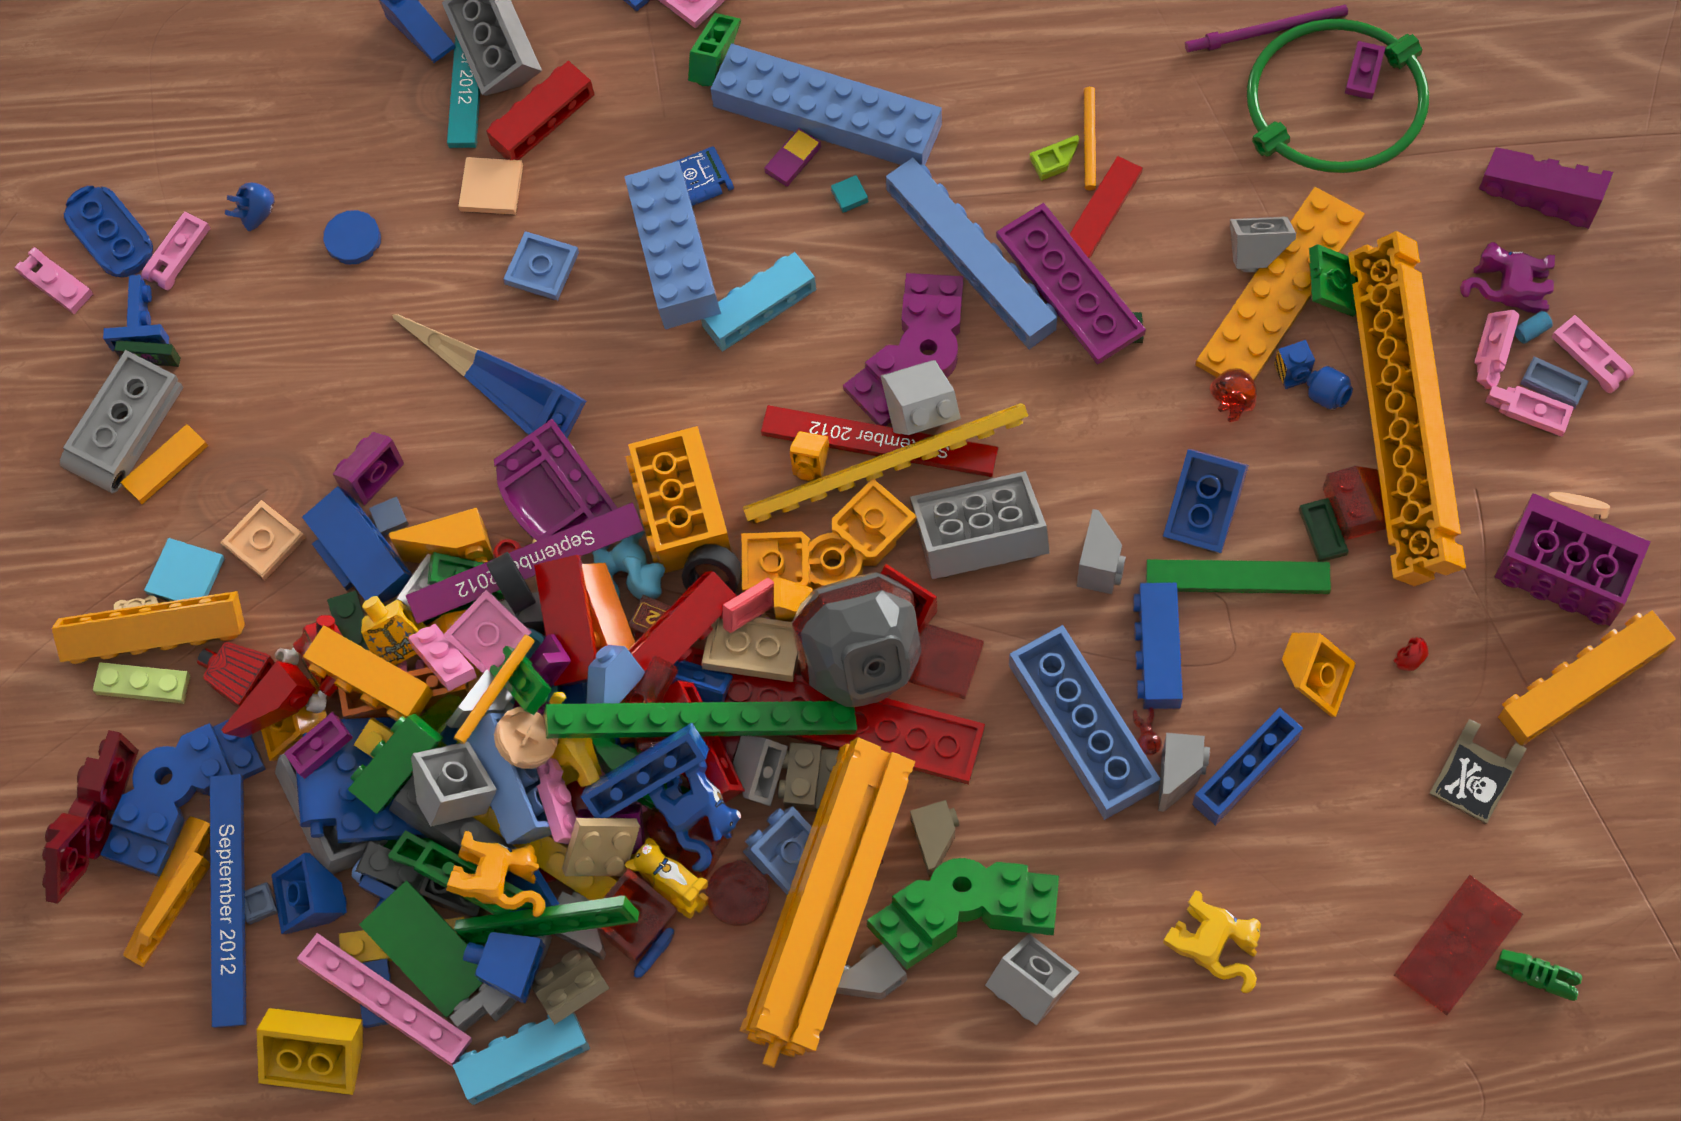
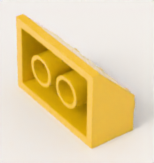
(309, 1051)

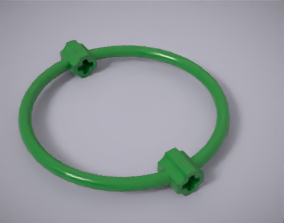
(1399, 53)

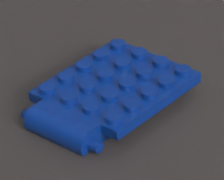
(328, 802)

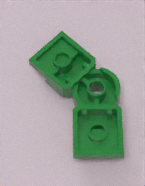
(929, 911)

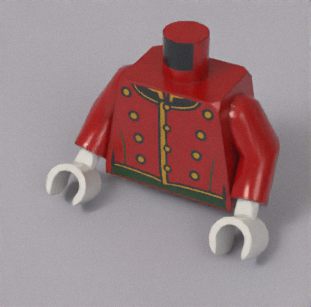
(316, 702)

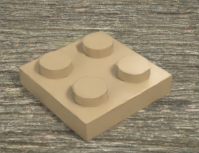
(600, 846)

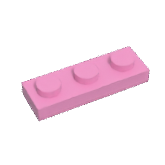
(442, 657)

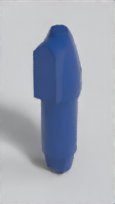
(658, 947)

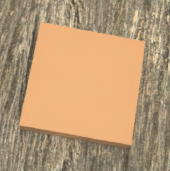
(490, 185)
(263, 540)

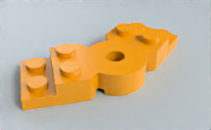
(859, 537)

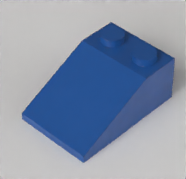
(1205, 500)

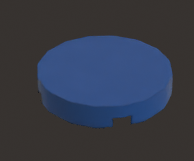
(352, 237)

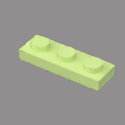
(141, 682)

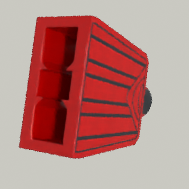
(234, 670)

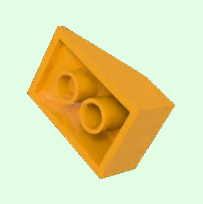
(454, 535)

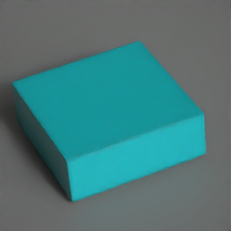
(849, 194)

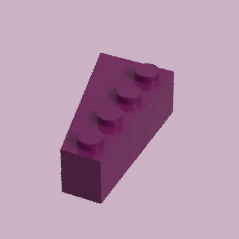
(1546, 186)

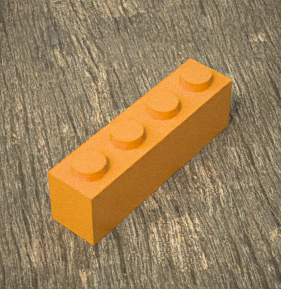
(366, 674)

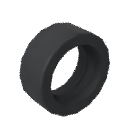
(716, 556)
(511, 583)

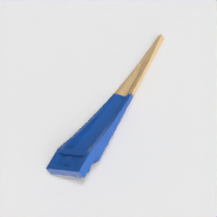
(516, 391)

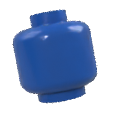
(1329, 388)

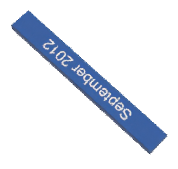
(227, 901)

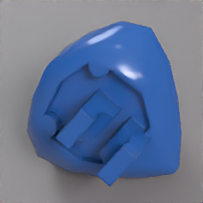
(253, 204)

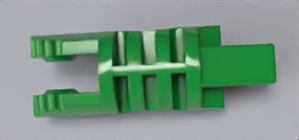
(1540, 974)

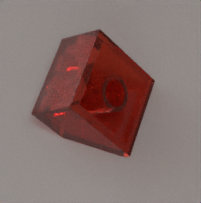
(1356, 500)
(653, 918)

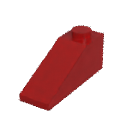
(275, 697)

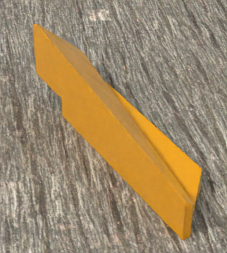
(175, 886)

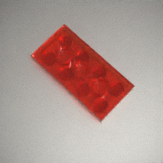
(1458, 944)

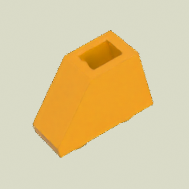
(809, 455)

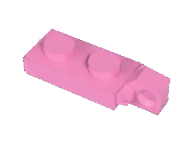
(1495, 346)
(1531, 408)
(556, 801)

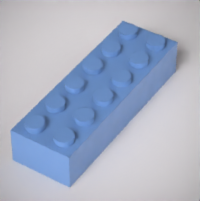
(672, 245)
(1084, 722)

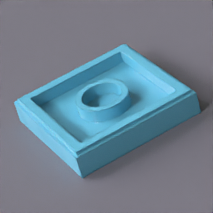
(184, 572)

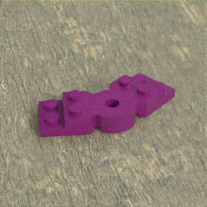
(929, 323)

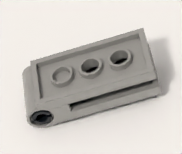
(104, 444)

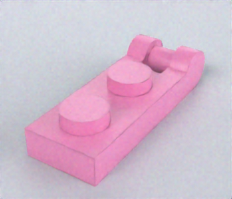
(175, 250)
(54, 281)
(1592, 353)

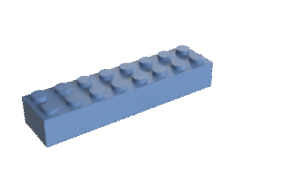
(826, 106)

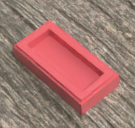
(748, 605)

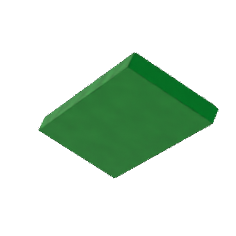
(423, 947)

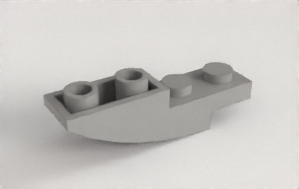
(488, 1001)

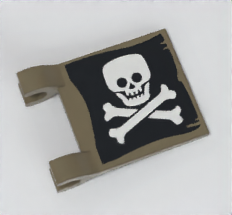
(1475, 776)

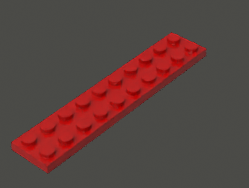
(934, 740)

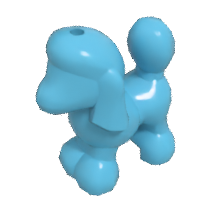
(631, 558)

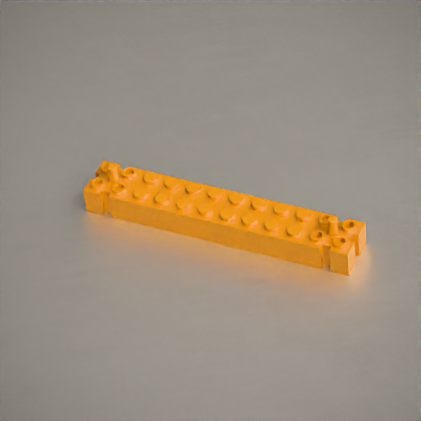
(1406, 410)

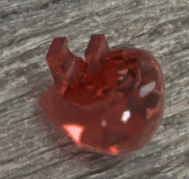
(1235, 392)
(663, 834)

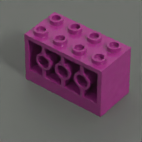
(1572, 560)

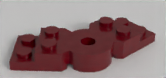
(86, 827)

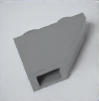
(873, 975)

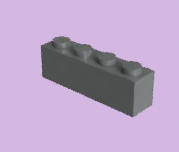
(448, 834)

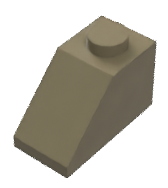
(934, 832)

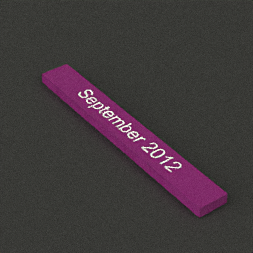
(573, 541)

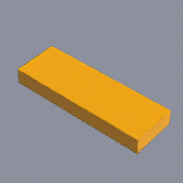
(164, 464)

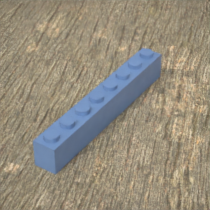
(972, 253)

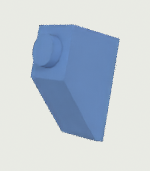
(612, 675)

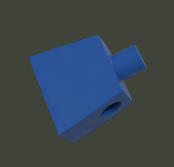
(507, 963)

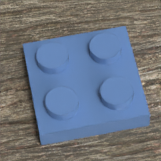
(541, 265)

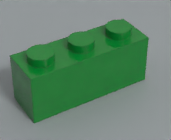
(392, 763)

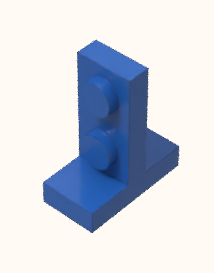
(138, 318)

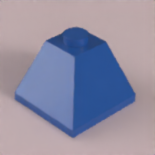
(307, 895)

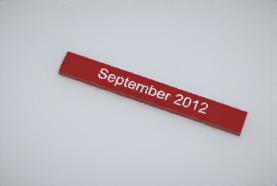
(875, 439)

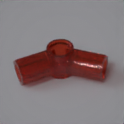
(652, 690)

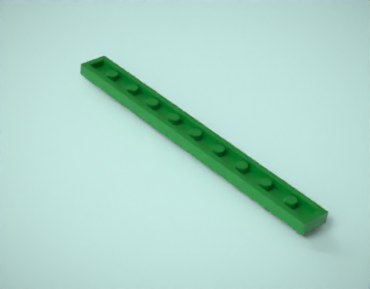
(709, 719)

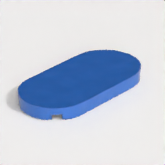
(108, 231)

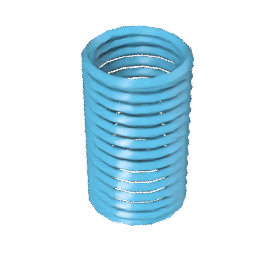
(1534, 324)

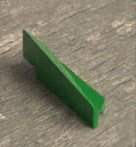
(438, 863)

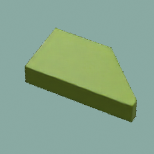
(1054, 158)

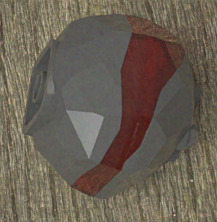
(857, 639)

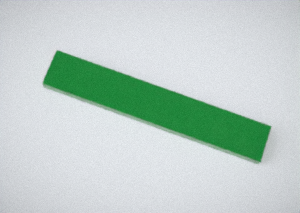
(1241, 576)
(554, 920)

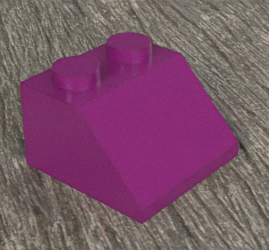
(368, 467)

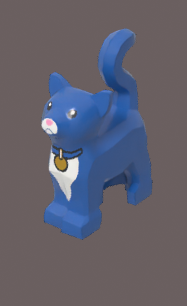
(687, 809)

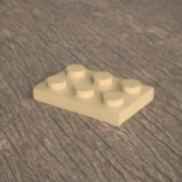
(756, 649)

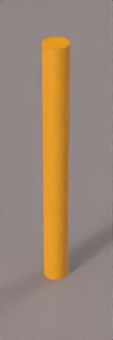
(1089, 139)
(494, 689)

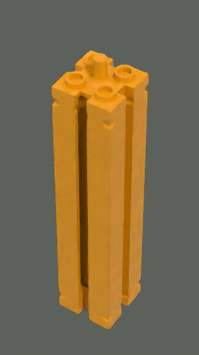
(826, 900)

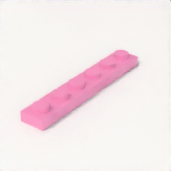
(384, 999)

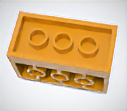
(676, 496)

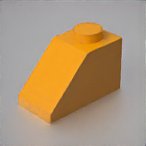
(788, 598)

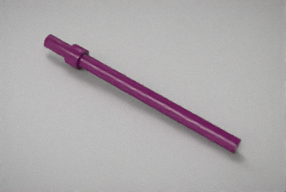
(1215, 40)

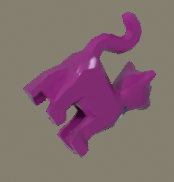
(1517, 279)

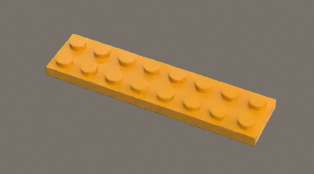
(1280, 290)

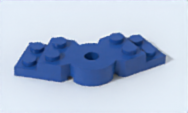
(150, 815)

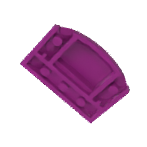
(549, 484)

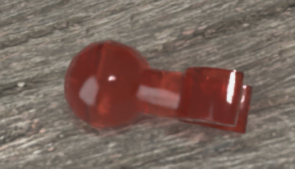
(1148, 739)

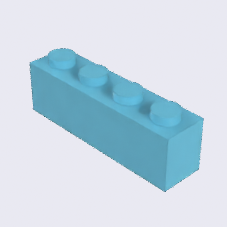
(760, 300)
(519, 1057)

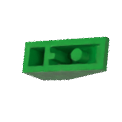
(712, 48)

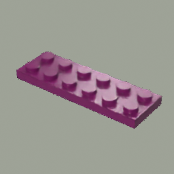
(1070, 283)

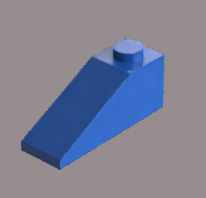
(418, 27)

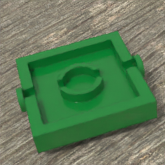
(1332, 280)

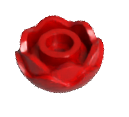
(1412, 655)

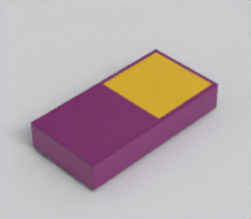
(792, 157)

